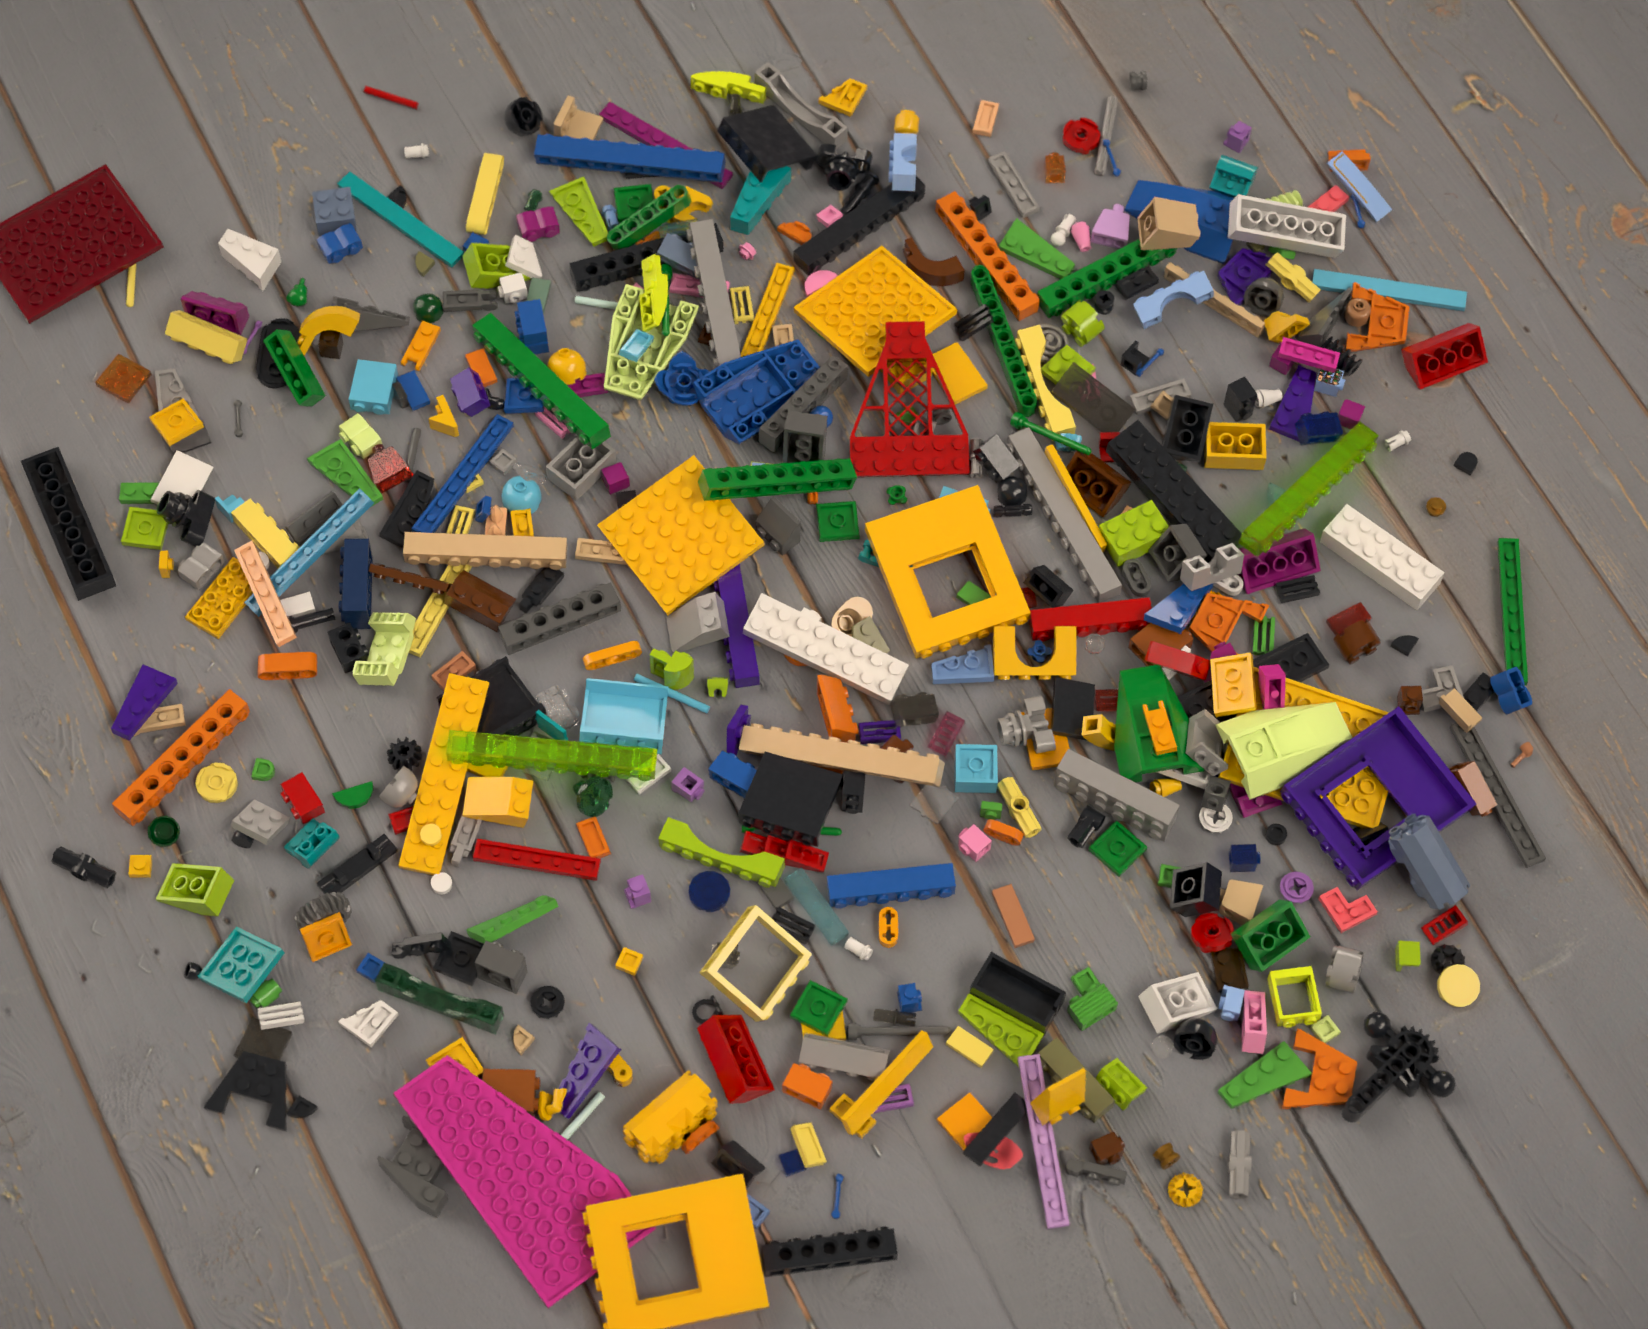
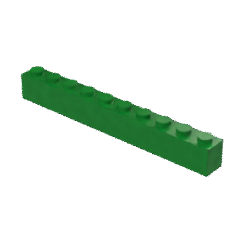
(541, 381)

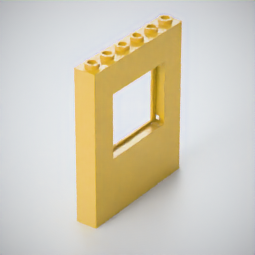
(933, 534)
(721, 1249)

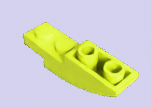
(724, 83)
(654, 299)

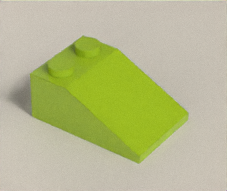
(487, 264)
(196, 888)

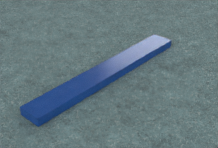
(463, 475)

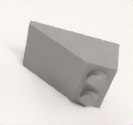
(698, 623)

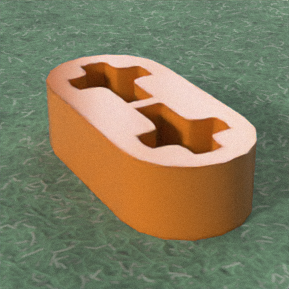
(1003, 832)

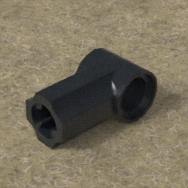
(1088, 822)

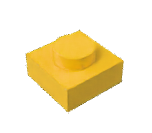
(165, 564)
(140, 866)
(629, 961)

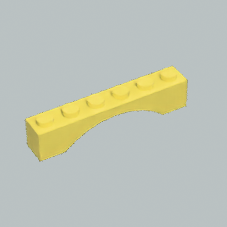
(1032, 346)

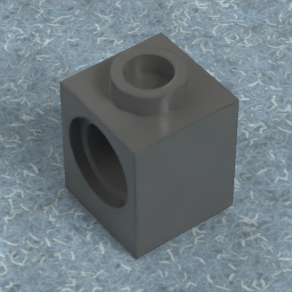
(1216, 793)

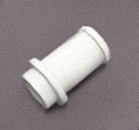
(417, 151)
(1398, 440)
(858, 948)

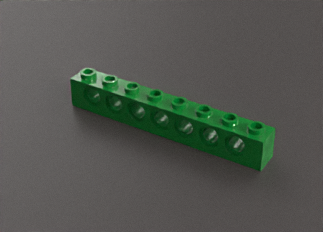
(1097, 272)
(776, 479)

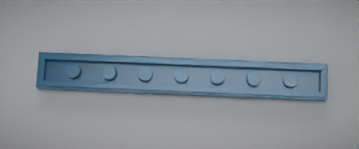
(316, 545)

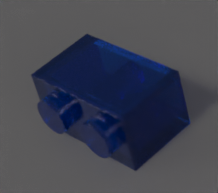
(1318, 428)

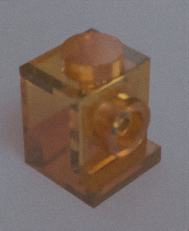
(1054, 164)

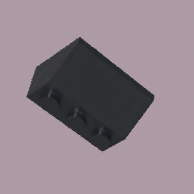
(1186, 428)

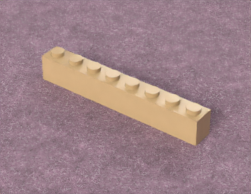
(485, 550)

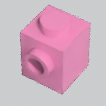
(974, 842)

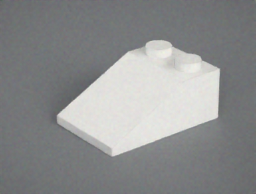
(1176, 1001)

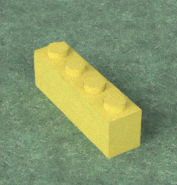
(205, 336)
(264, 532)

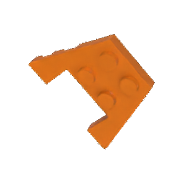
(1386, 321)
(1219, 616)
(1330, 1078)

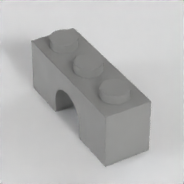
(1225, 564)

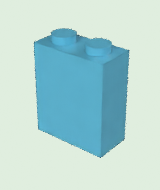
(373, 387)

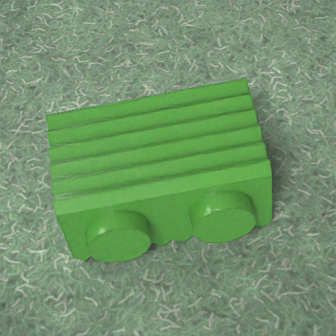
(1092, 1006)

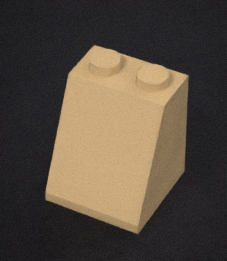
(1168, 225)

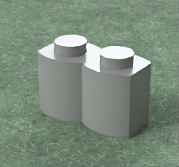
(200, 566)

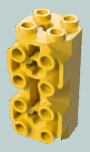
(669, 1117)

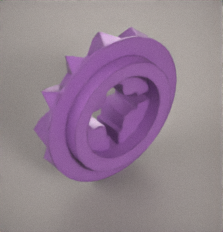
(1300, 880)

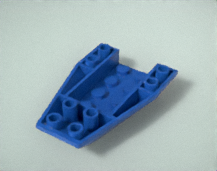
(752, 388)

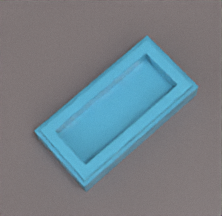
(636, 345)

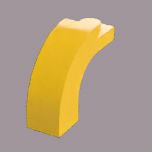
(327, 318)
(1099, 731)

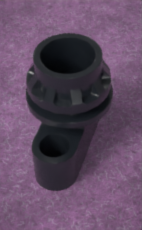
(841, 168)
(188, 511)

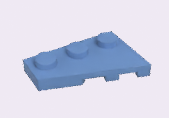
(968, 668)

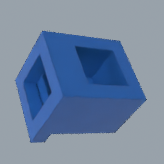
(909, 998)

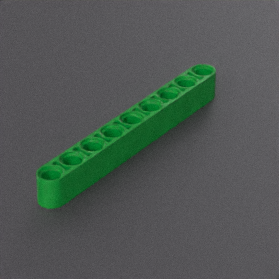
(1007, 347)

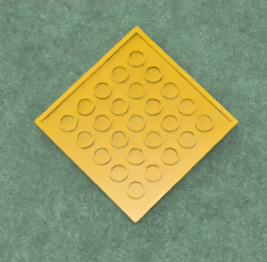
(859, 301)
(677, 538)

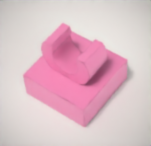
(829, 216)

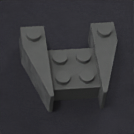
(415, 1171)

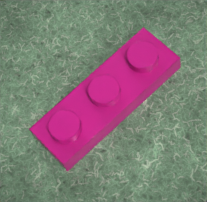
(1308, 354)

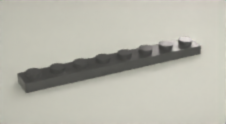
(1506, 808)

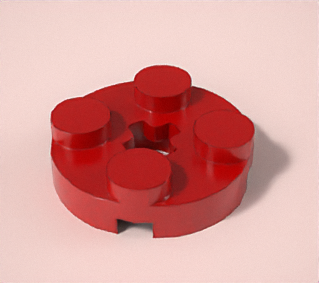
(1081, 144)
(1208, 942)

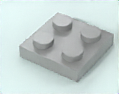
(260, 822)

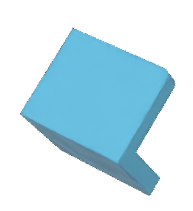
(228, 505)

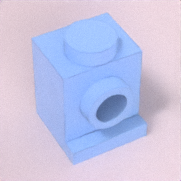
(1231, 1003)

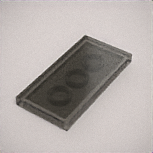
(1092, 400)

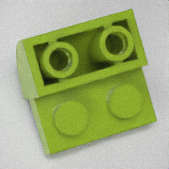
(675, 670)

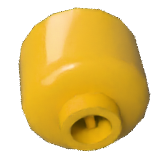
(906, 122)

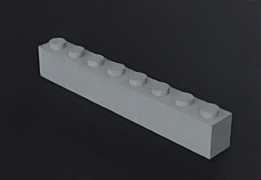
(714, 291)

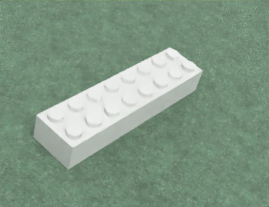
(825, 649)

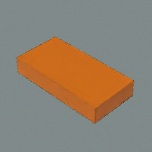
(480, 363)
(593, 838)

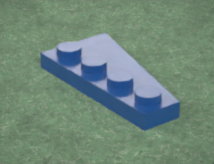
(1177, 608)

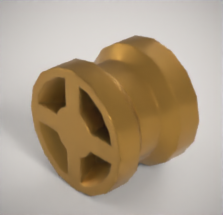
(1166, 1155)

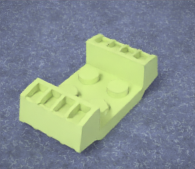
(388, 649)

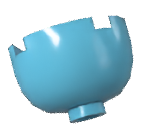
(521, 495)

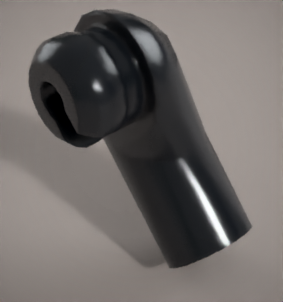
(495, 402)

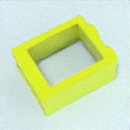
(1293, 976)

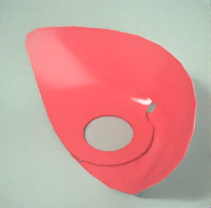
(1007, 1154)

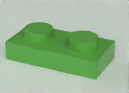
(137, 493)

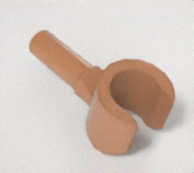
(1527, 750)

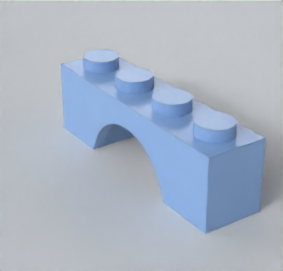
(901, 172)
(1195, 288)

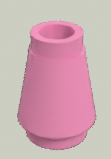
(1081, 234)

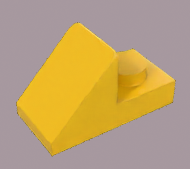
(444, 420)

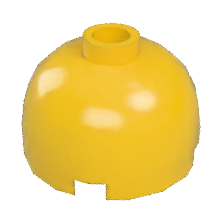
(567, 365)

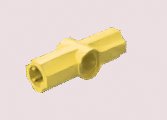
(1293, 277)
(1025, 818)

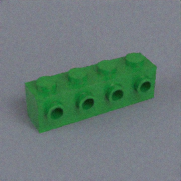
(294, 368)

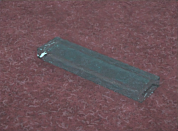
(816, 906)

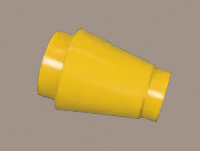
(1165, 786)

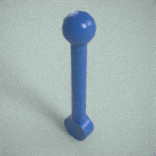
(1116, 172)
(1361, 223)
(1160, 352)
(836, 1213)

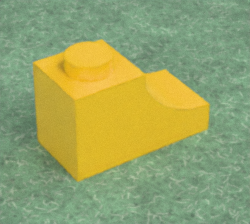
(1283, 325)

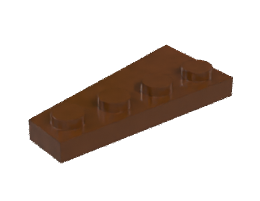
(400, 577)

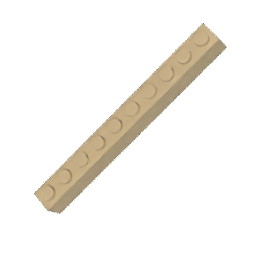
(843, 756)

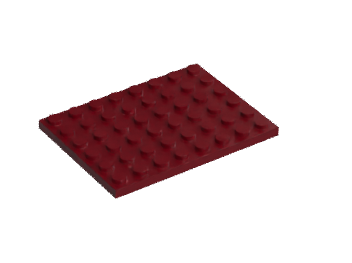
(72, 243)

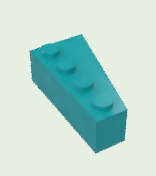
(757, 198)

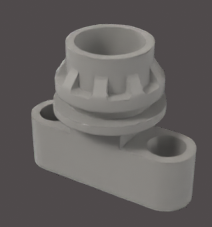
(1019, 727)

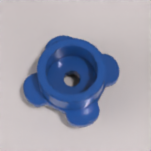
(1039, 657)

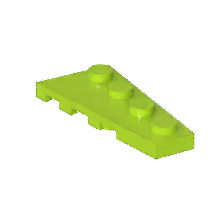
(1001, 1029)

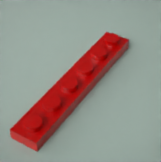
(537, 859)

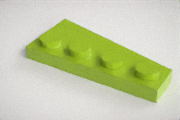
(581, 209)

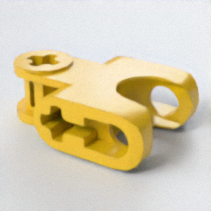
(698, 202)

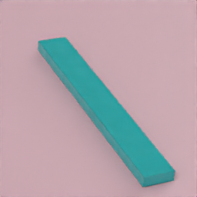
(402, 220)

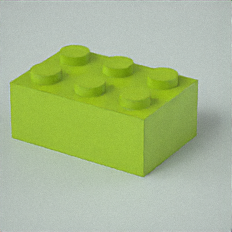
(1133, 532)

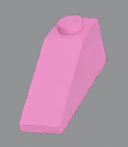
(1254, 1022)

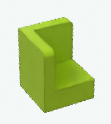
(1407, 954)

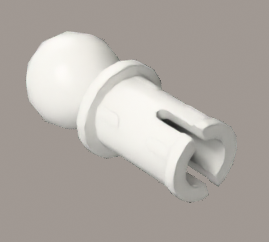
(1063, 230)

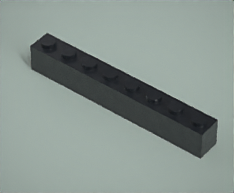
(855, 227)

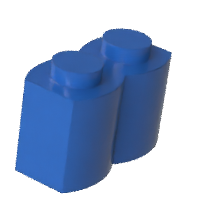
(340, 243)
(1511, 690)

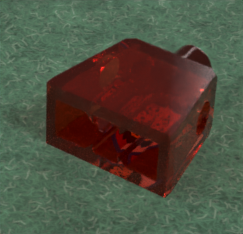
(388, 468)

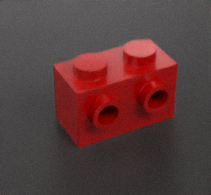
(302, 798)

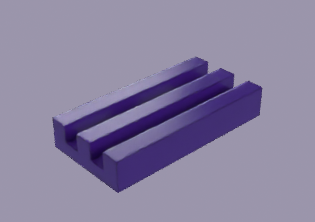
(874, 735)

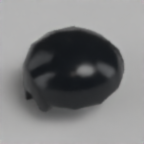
(1012, 491)

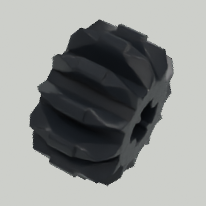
(412, 752)

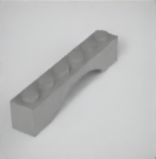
(823, 126)

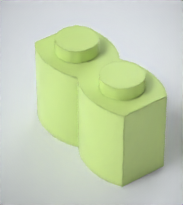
(359, 436)

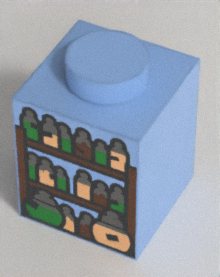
(1329, 382)

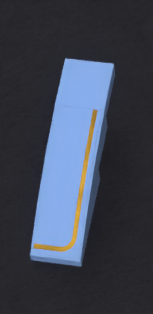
(1359, 186)

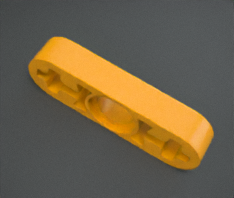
(612, 655)

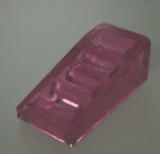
(954, 719)

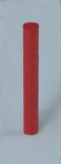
(391, 97)

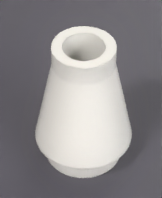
(1267, 397)

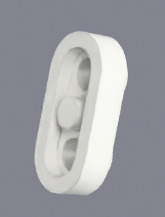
(1224, 584)

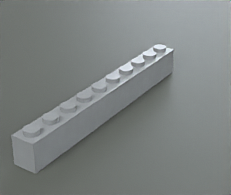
(1064, 516)

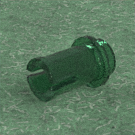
(535, 197)

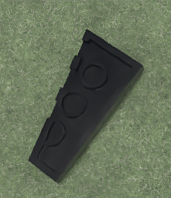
(408, 509)

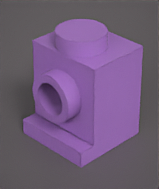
(1238, 136)
(687, 779)
(637, 892)

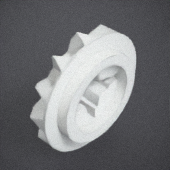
(1221, 825)

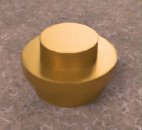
(1436, 506)

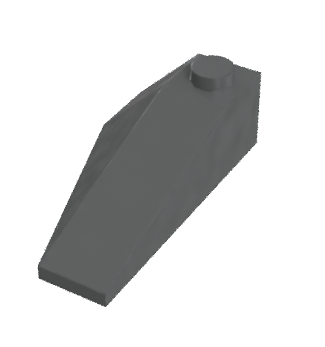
(371, 317)
(1324, 321)

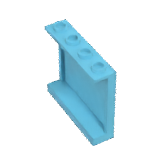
(624, 714)

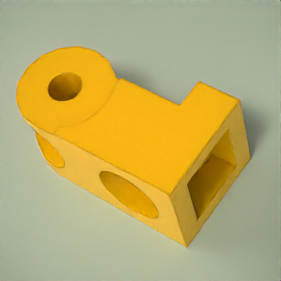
(620, 1071)

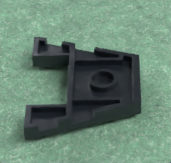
(257, 1079)

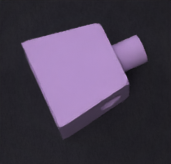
(1112, 228)

